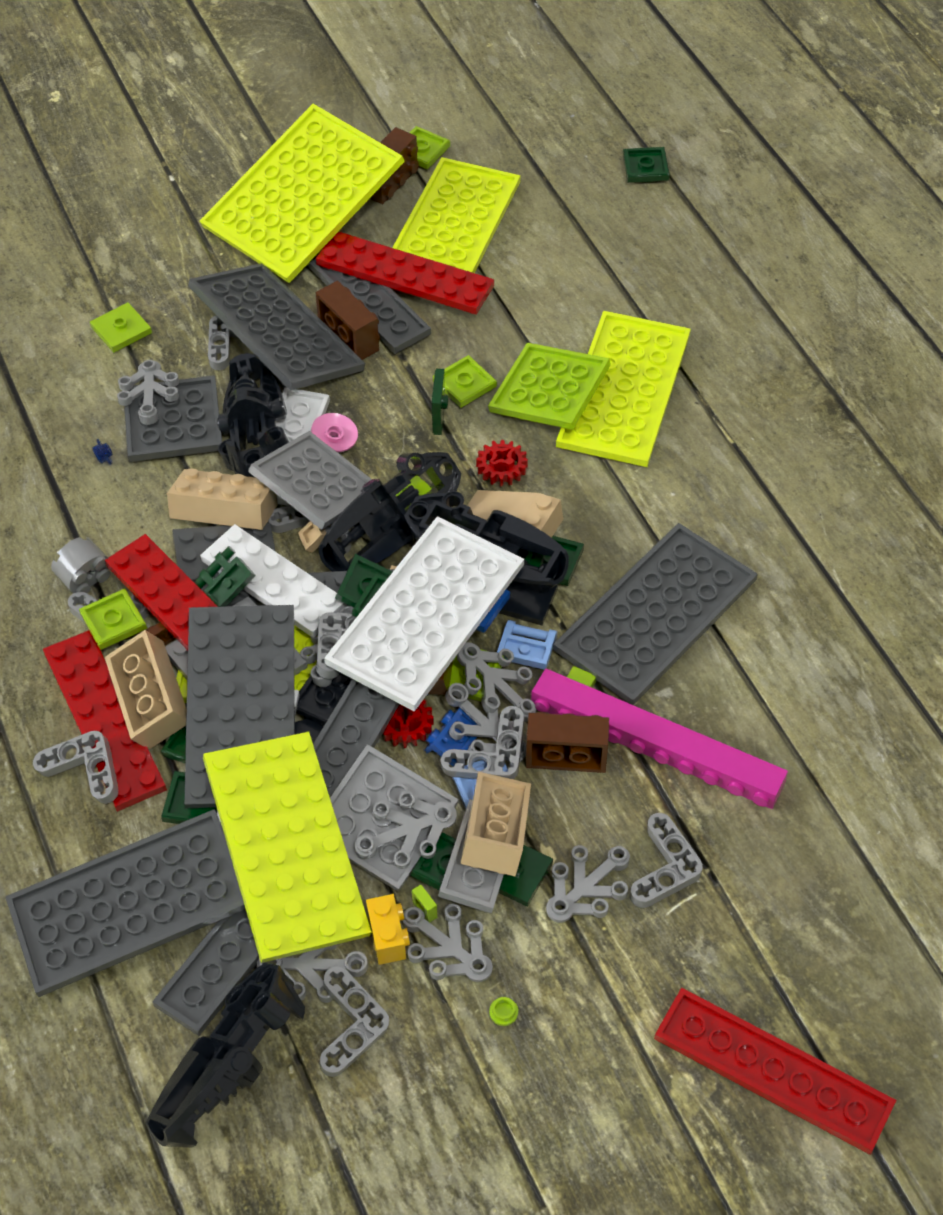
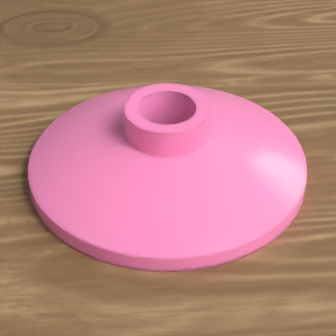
(338, 426)

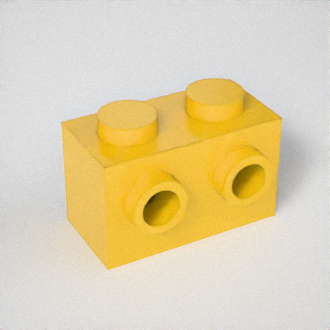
(386, 929)

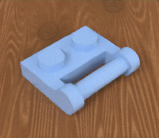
(526, 650)

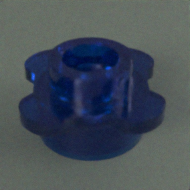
(102, 452)

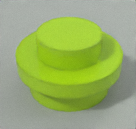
(503, 1011)

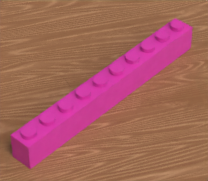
(664, 740)

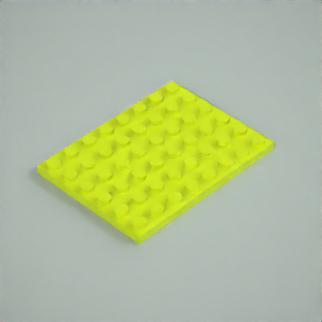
(301, 192)

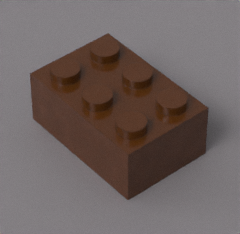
(405, 145)
(348, 319)
(567, 742)

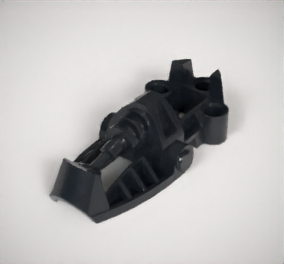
(248, 412)
(380, 514)
(499, 528)
(225, 1058)

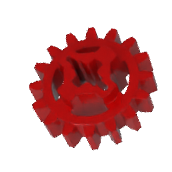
(501, 463)
(417, 725)

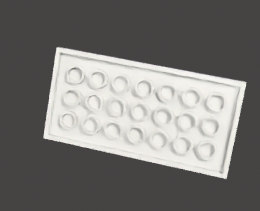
(424, 613)

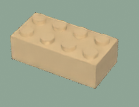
(221, 499)
(147, 689)

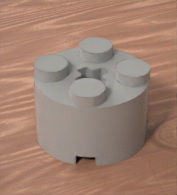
(81, 565)

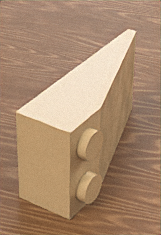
(534, 508)
(496, 824)

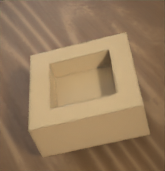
(311, 536)

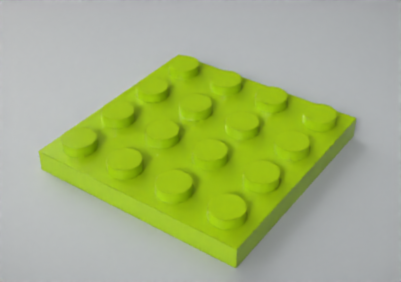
(549, 385)

